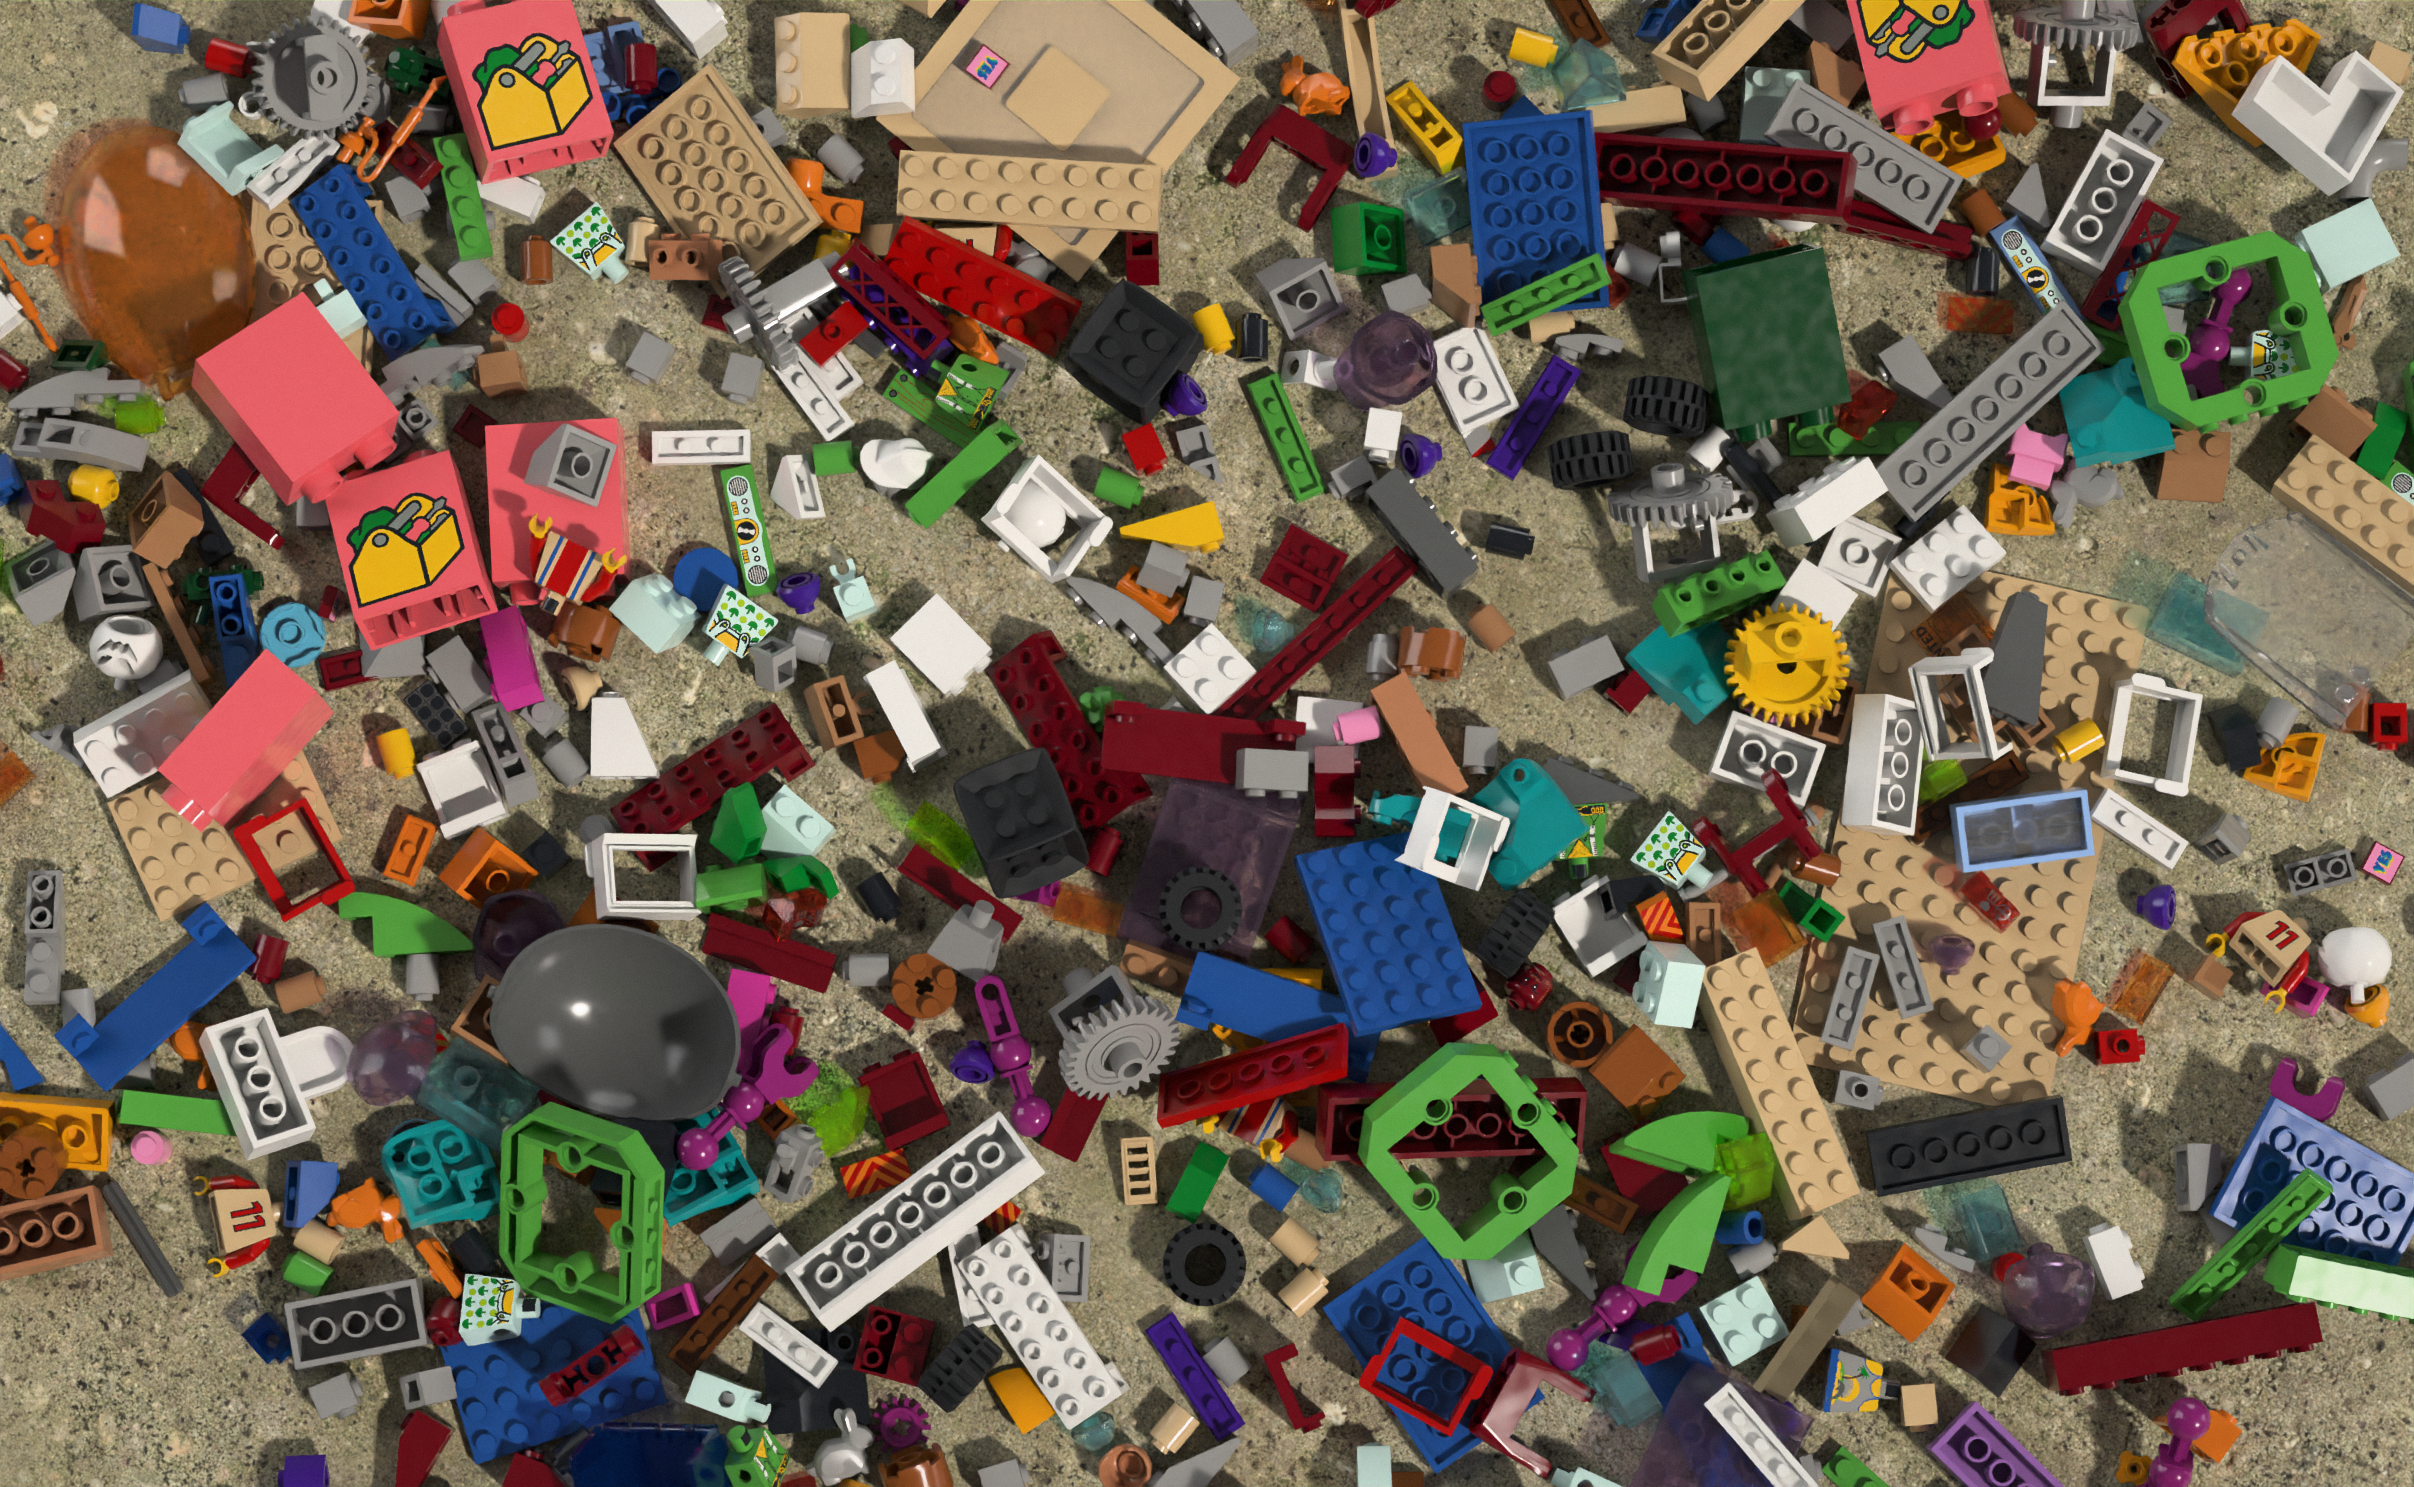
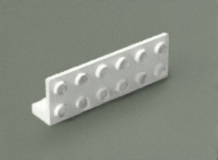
(1041, 1327)

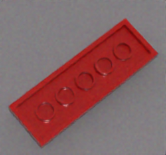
(982, 286)
(1253, 1075)

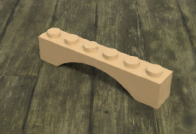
(1365, 78)

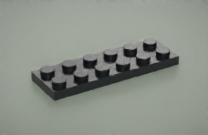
(1968, 1145)

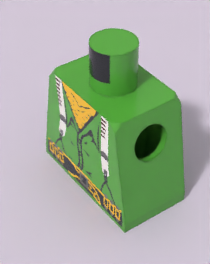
(968, 388)
(1590, 844)
(755, 1458)

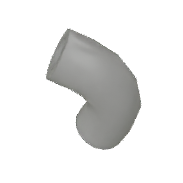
(2383, 156)

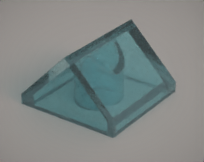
(1587, 77)
(1439, 206)
(1987, 1223)

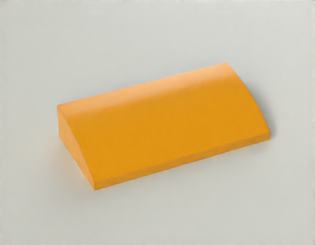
(1953, 149)
(81, 1123)

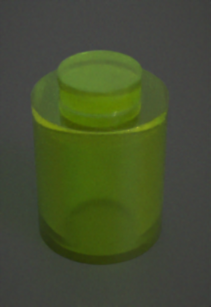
(139, 417)
(1941, 779)

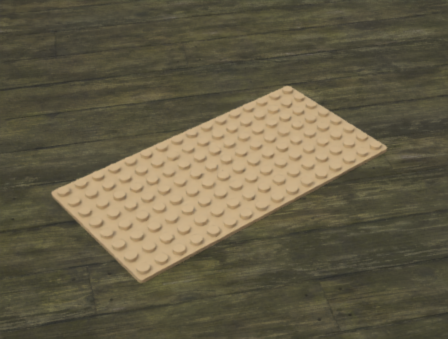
(1887, 876)

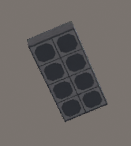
(436, 714)

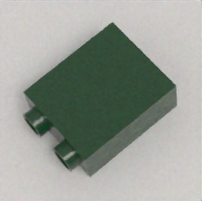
(1767, 339)

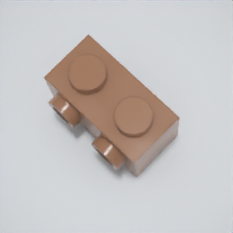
(685, 258)

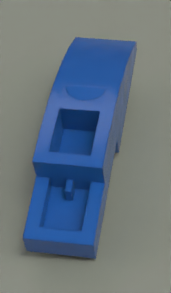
(234, 624)

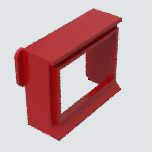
(327, 895)
(1481, 1376)

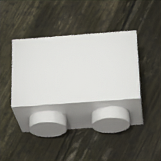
(1381, 436)

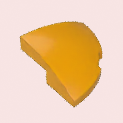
(2014, 508)
(2291, 767)
(1022, 1398)

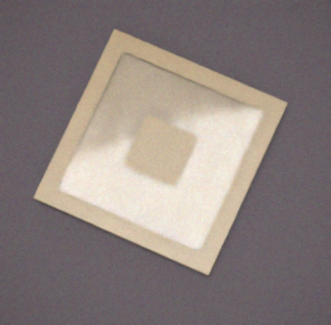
(1079, 86)

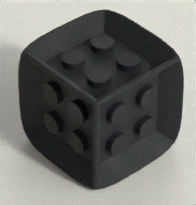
(1133, 351)
(1021, 823)

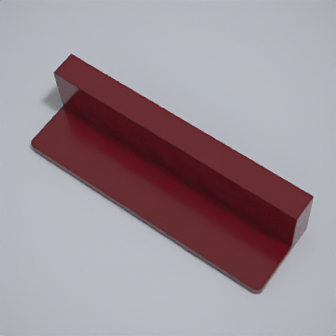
(954, 888)
(762, 953)
(1072, 1124)

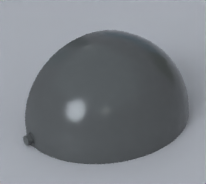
(617, 1024)

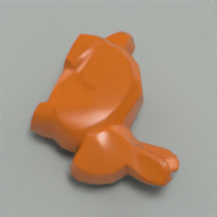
(1312, 92)
(971, 340)
(2077, 1010)
(186, 1044)
(365, 1206)

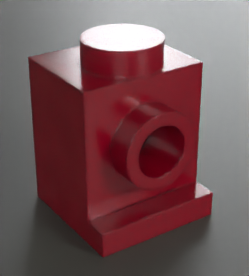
(1629, 692)

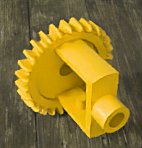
(1789, 640)

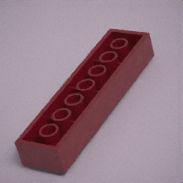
(1726, 178)
(1474, 1130)
(2182, 1346)

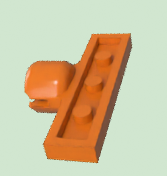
(835, 212)

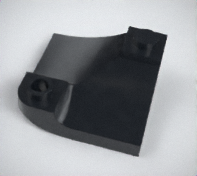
(803, 1407)

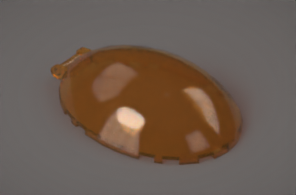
(155, 255)

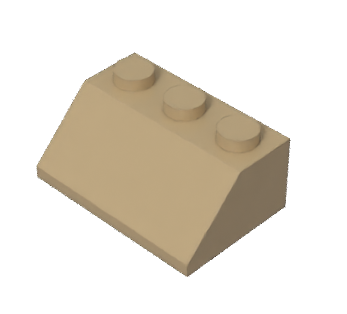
(812, 64)

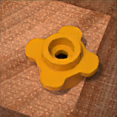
(2124, 1471)

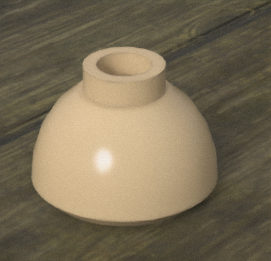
(580, 686)

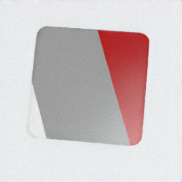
(1479, 441)

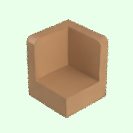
(2210, 977)

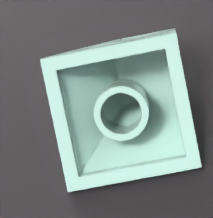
(1507, 1273)

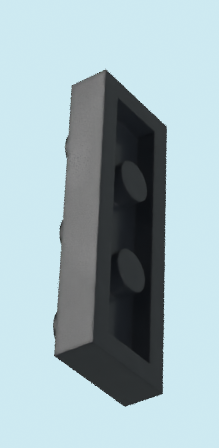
(212, 541)

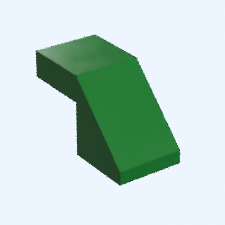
(2380, 447)
(800, 873)
(1810, 914)
(1197, 1182)

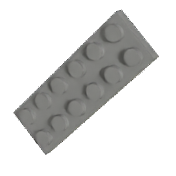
(1887, 167)

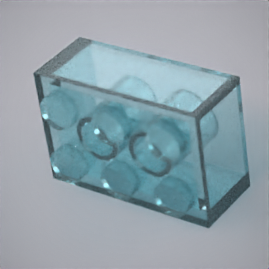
(2182, 627)
(477, 1093)

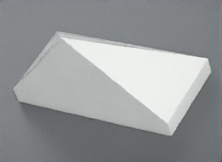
(797, 488)

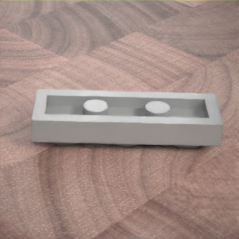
(1902, 967)
(1849, 998)

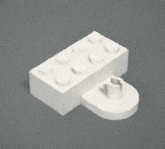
(271, 1077)

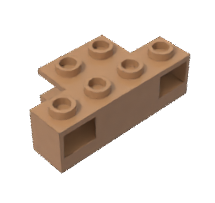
(1956, 695)

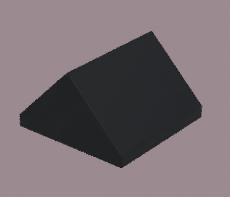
(1990, 1350)

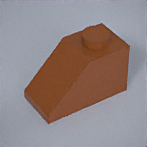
(880, 756)

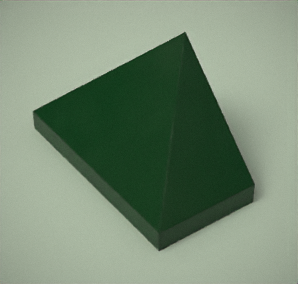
(80, 355)

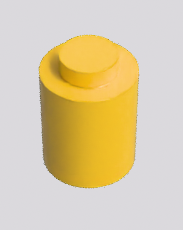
(1533, 48)
(1215, 329)
(2077, 741)
(397, 753)

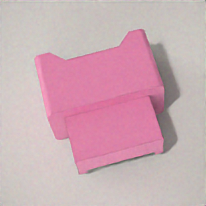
(2035, 456)

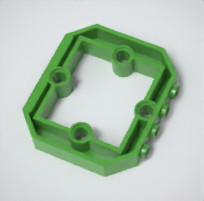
(2295, 293)
(1501, 1218)
(577, 1281)

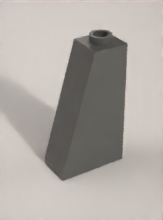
(2015, 673)

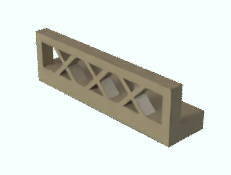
(1807, 1339)

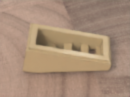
(1138, 1142)

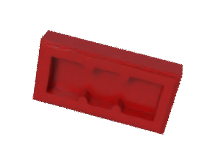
(833, 334)

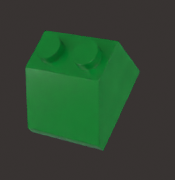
(1368, 240)

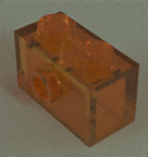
(1769, 927)

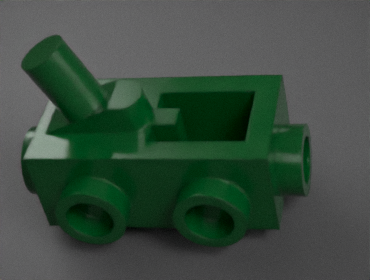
(413, 70)
(197, 588)

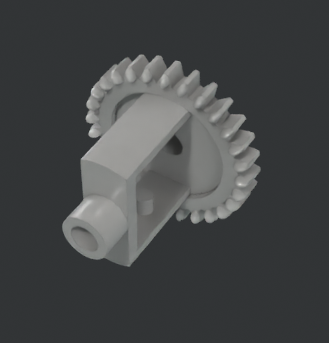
(2074, 24)
(310, 52)
(759, 313)
(1668, 496)
(1120, 1043)

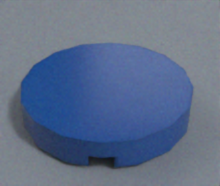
(702, 575)

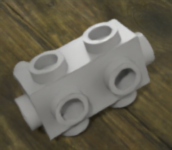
(798, 1152)

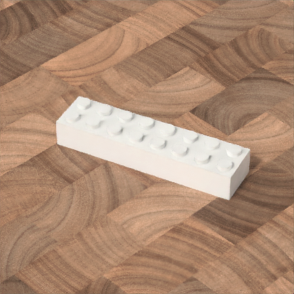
(914, 1221)

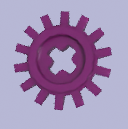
(887, 1422)

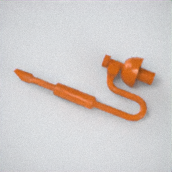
(354, 142)
(38, 239)

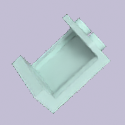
(225, 149)
(2347, 245)

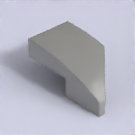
(1198, 451)
(61, 741)

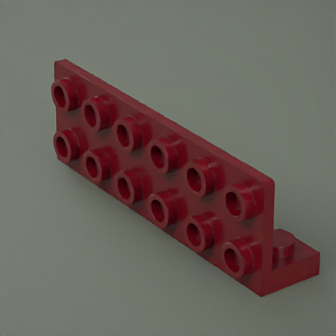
(1059, 725)
(1184, 742)
(706, 775)

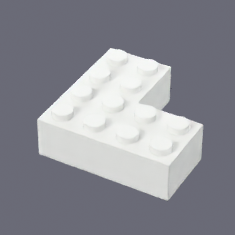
(2322, 128)

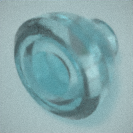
(1270, 630)
(1323, 1190)
(1095, 1433)

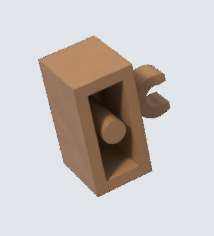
(500, 372)
(835, 712)

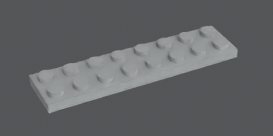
(1988, 410)

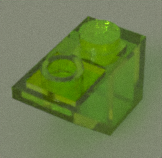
(939, 835)
(842, 1122)

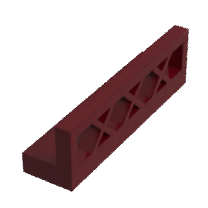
(1882, 226)
(2121, 253)
(899, 290)

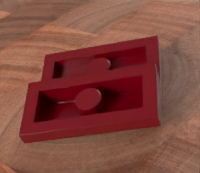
(1304, 568)

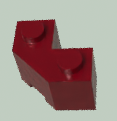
(66, 523)
(1334, 791)

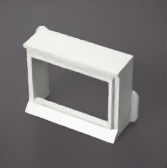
(1091, 520)
(1930, 708)
(906, 715)
(2182, 737)
(1482, 837)
(601, 868)

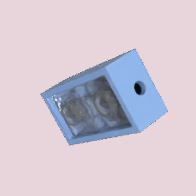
(2021, 829)

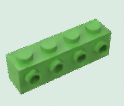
(1717, 593)

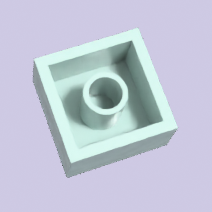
(656, 612)
(1668, 984)
(1742, 1321)

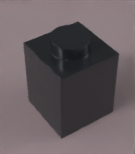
(547, 855)

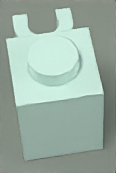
(339, 309)
(853, 594)

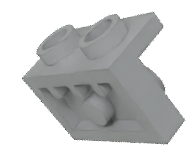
(1065, 1264)

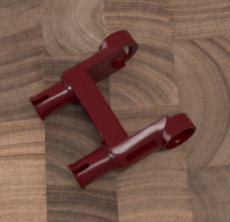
(1740, 860)

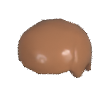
(1125, 1466)

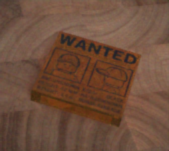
(1948, 623)

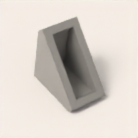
(2029, 201)

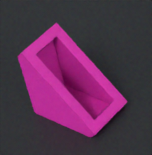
(2304, 999)
(674, 1306)

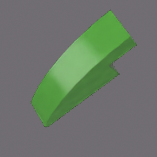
(403, 927)
(1682, 1141)
(1679, 1234)

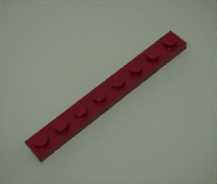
(1320, 637)

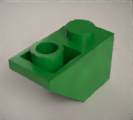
(739, 825)

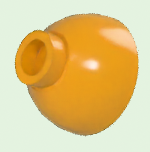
(2374, 1008)

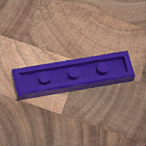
(1533, 417)
(1195, 1377)

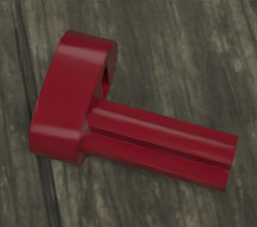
(1694, 226)

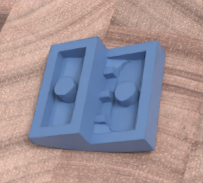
(607, 54)

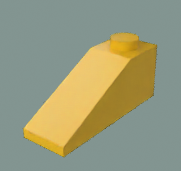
(1428, 128)
(1184, 529)

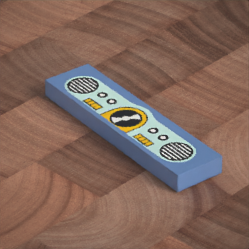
(2030, 266)

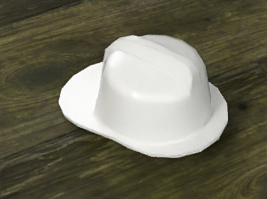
(896, 462)

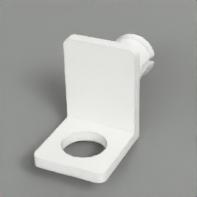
(1313, 369)

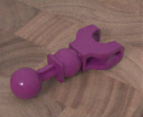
(2211, 339)
(1011, 1056)
(763, 1081)
(2318, 1106)
(1614, 1308)
(2173, 1466)

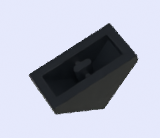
(2235, 737)

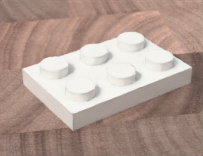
(1947, 559)

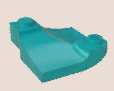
(2111, 419)
(1686, 668)
(1405, 809)
(1540, 821)
(441, 1175)
(721, 1184)

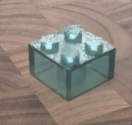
(1624, 1389)

